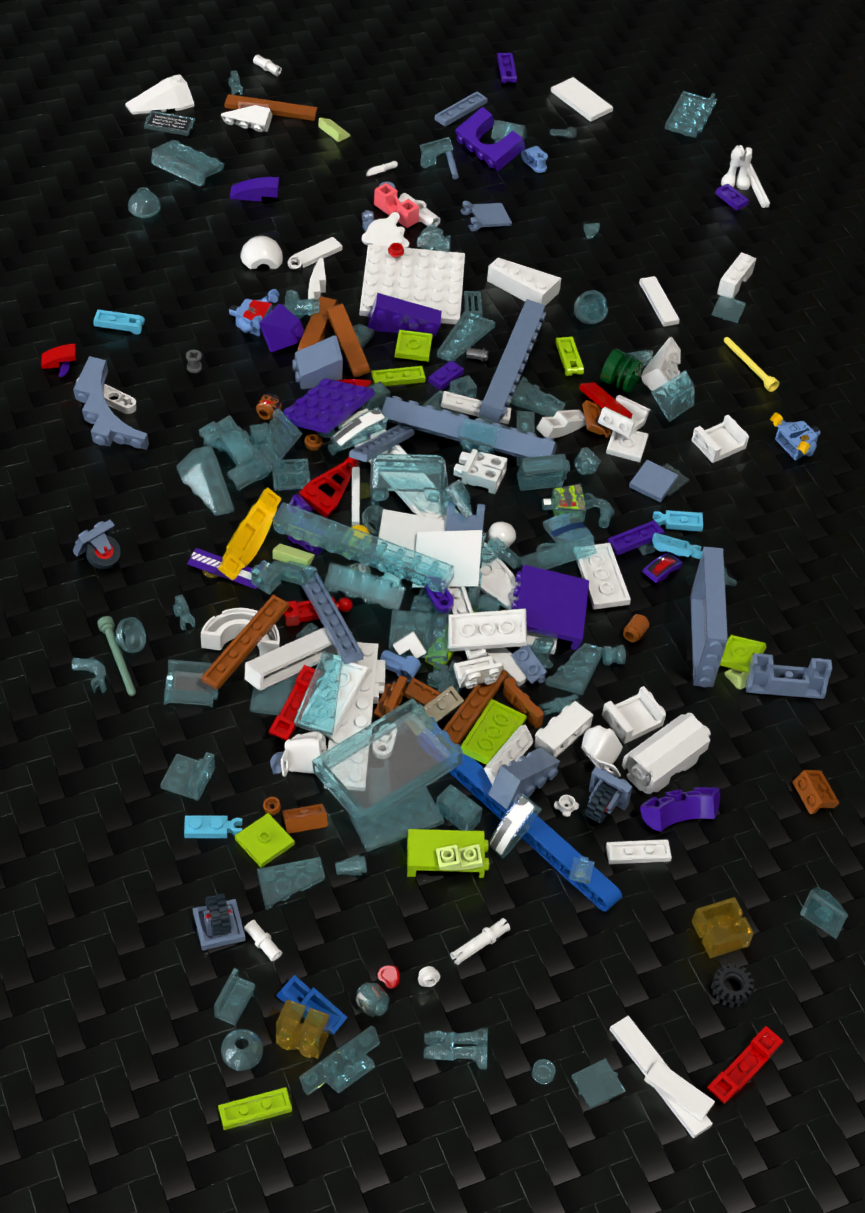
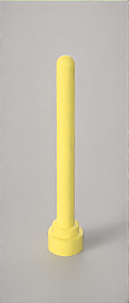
(770, 383)

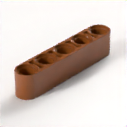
(318, 324)
(348, 340)

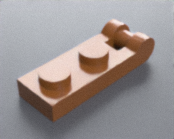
(522, 703)

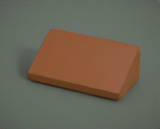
(305, 818)

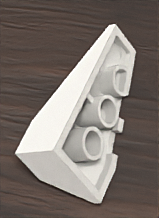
(167, 94)
(663, 365)

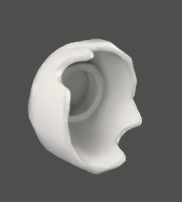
(503, 531)

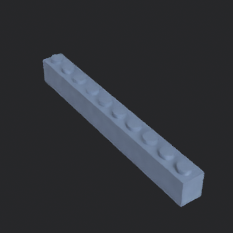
(512, 361)
(447, 425)

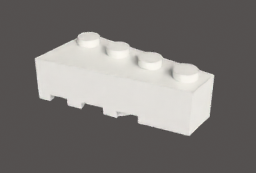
(523, 281)

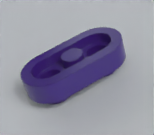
(439, 598)

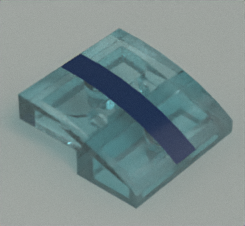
(566, 528)

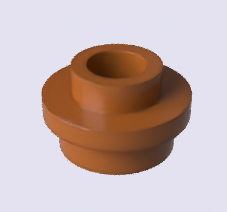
(313, 441)

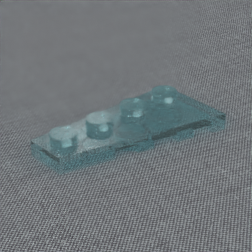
(321, 698)

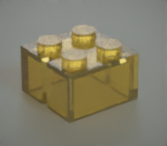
(719, 929)
(306, 1037)

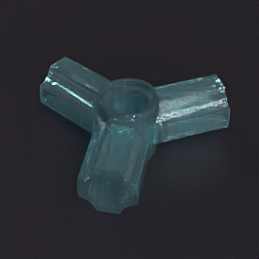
(300, 307)

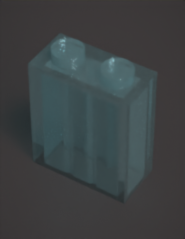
(542, 472)

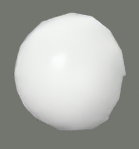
(261, 251)

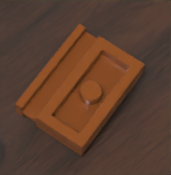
(592, 413)

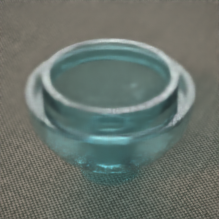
(144, 203)

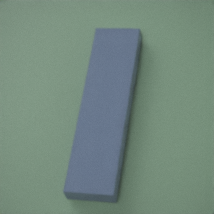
(461, 108)

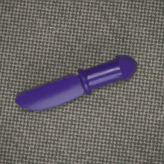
(64, 368)

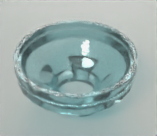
(646, 356)
(374, 515)
(134, 635)
(242, 1058)

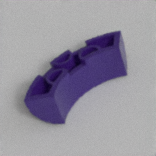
(681, 806)

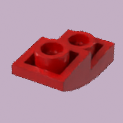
(54, 356)

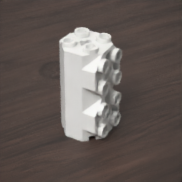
(666, 753)

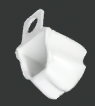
(602, 748)
(301, 751)

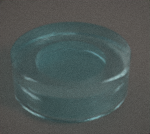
(543, 1071)

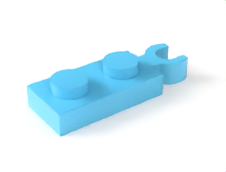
(679, 520)
(676, 546)
(210, 826)

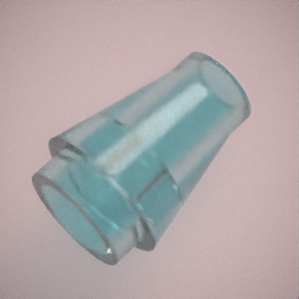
(352, 866)

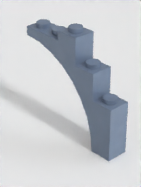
(106, 426)

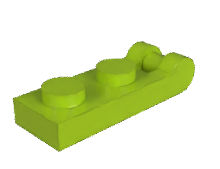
(569, 356)

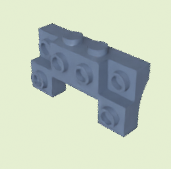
(788, 680)

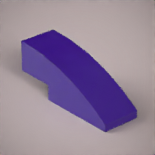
(255, 189)

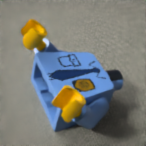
(795, 437)

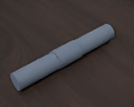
(452, 165)

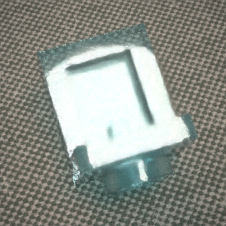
(542, 649)

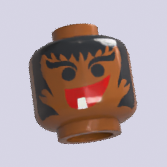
(267, 405)

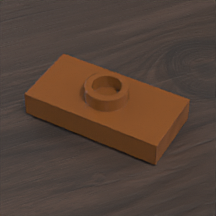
(420, 692)

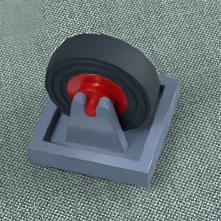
(100, 548)

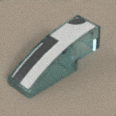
(360, 429)
(514, 825)

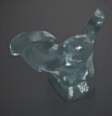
(433, 238)

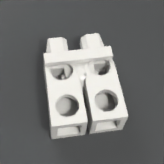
(481, 469)

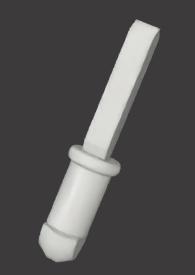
(378, 169)

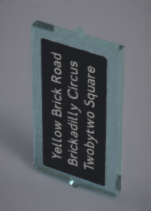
(169, 123)

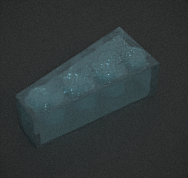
(364, 585)

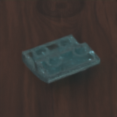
(291, 474)

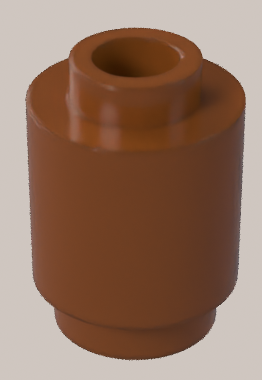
(636, 628)

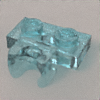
(443, 677)

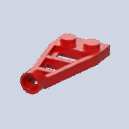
(319, 500)

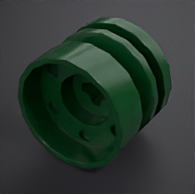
(621, 370)

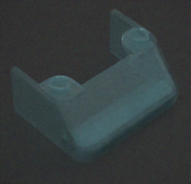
(409, 474)

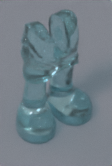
(443, 1047)

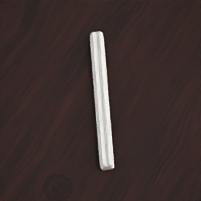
(755, 183)

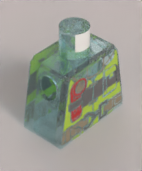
(566, 500)

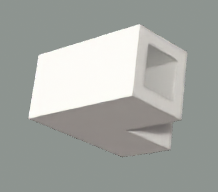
(410, 642)

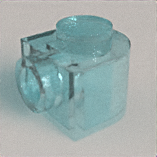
(486, 603)

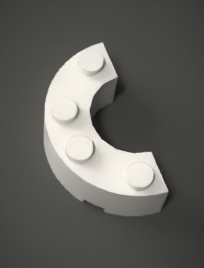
(229, 624)

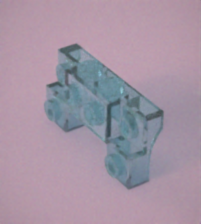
(239, 449)

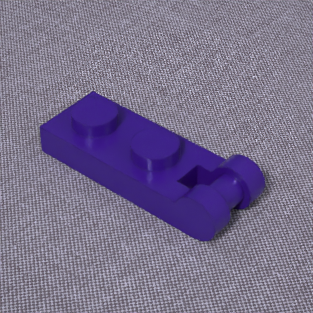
(506, 67)

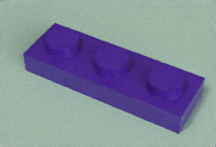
(634, 537)

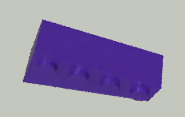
(395, 314)

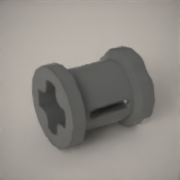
(194, 358)

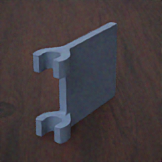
(486, 215)
(458, 522)

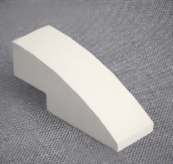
(562, 423)

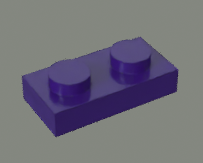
(732, 196)
(445, 374)

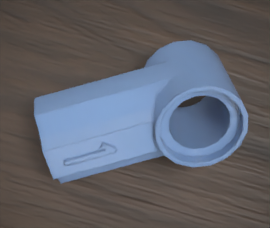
(403, 666)

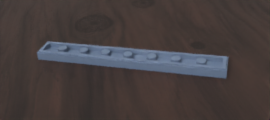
(382, 443)
(332, 620)

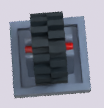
(606, 794)
(218, 922)

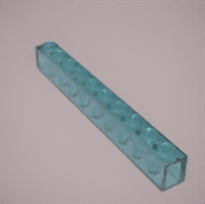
(363, 548)

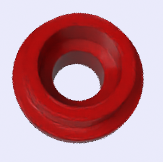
(396, 250)

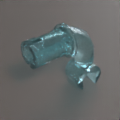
(606, 509)
(93, 666)

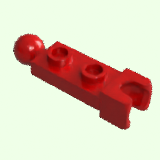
(304, 611)

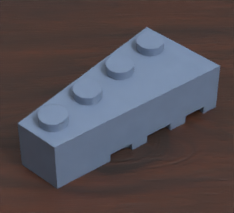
(523, 776)

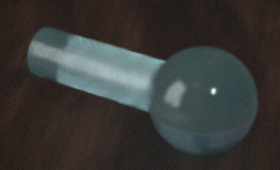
(570, 132)

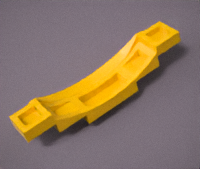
(250, 534)

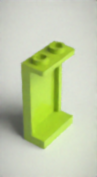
(423, 846)

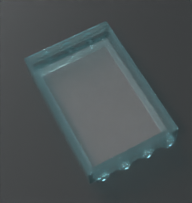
(387, 762)

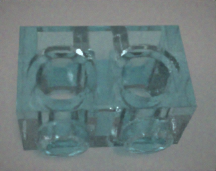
(459, 808)

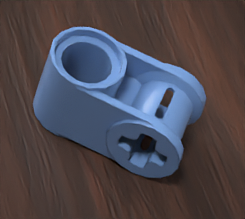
(535, 158)

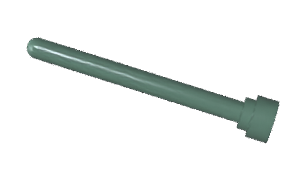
(107, 626)

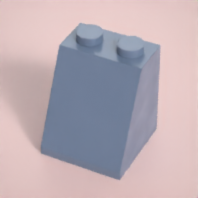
(318, 363)

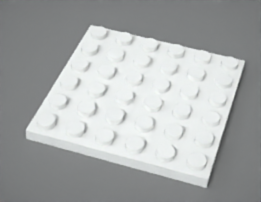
(417, 277)

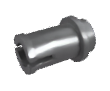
(477, 354)

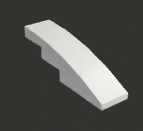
(317, 281)

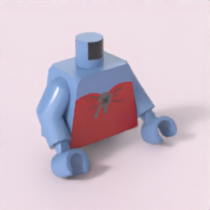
(253, 311)

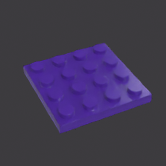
(327, 405)

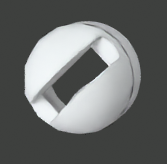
(294, 259)

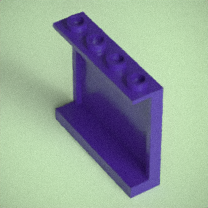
(552, 603)

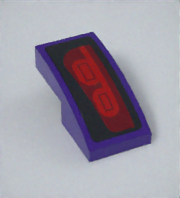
(662, 566)

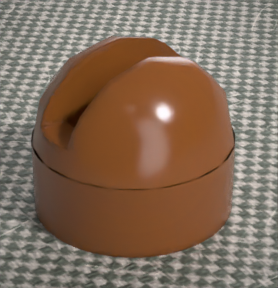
(272, 800)

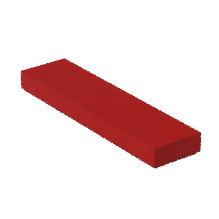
(603, 399)

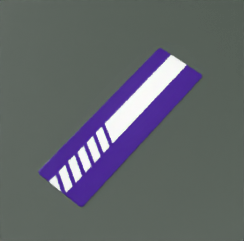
(211, 562)

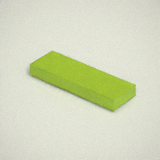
(399, 376)
(255, 1108)

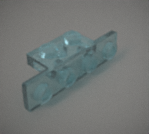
(343, 1065)

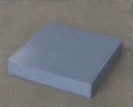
(653, 481)

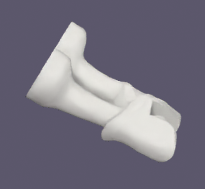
(742, 180)

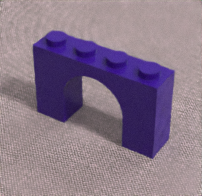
(496, 154)

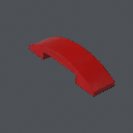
(284, 723)
(745, 1066)

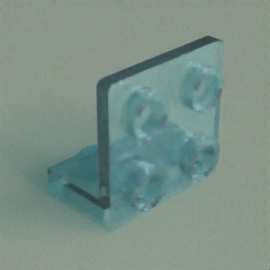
(478, 436)
(188, 776)

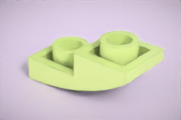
(459, 859)

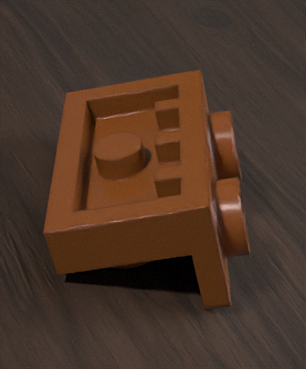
(391, 697)
(815, 791)

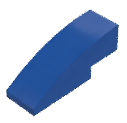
(298, 992)

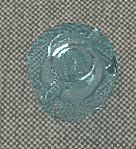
(586, 461)

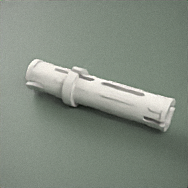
(487, 936)

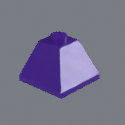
(281, 328)

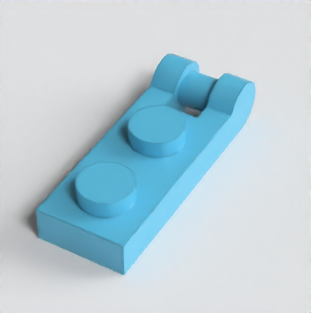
(119, 321)

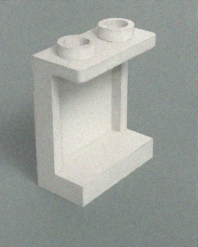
(621, 423)
(721, 439)
(634, 716)

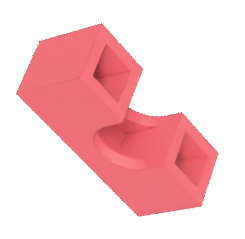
(386, 199)

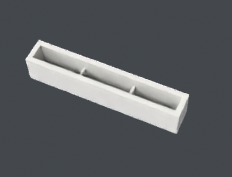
(288, 659)

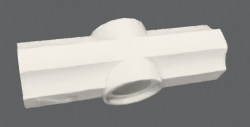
(425, 215)

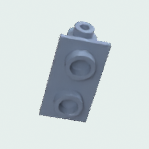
(529, 664)

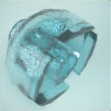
(590, 307)

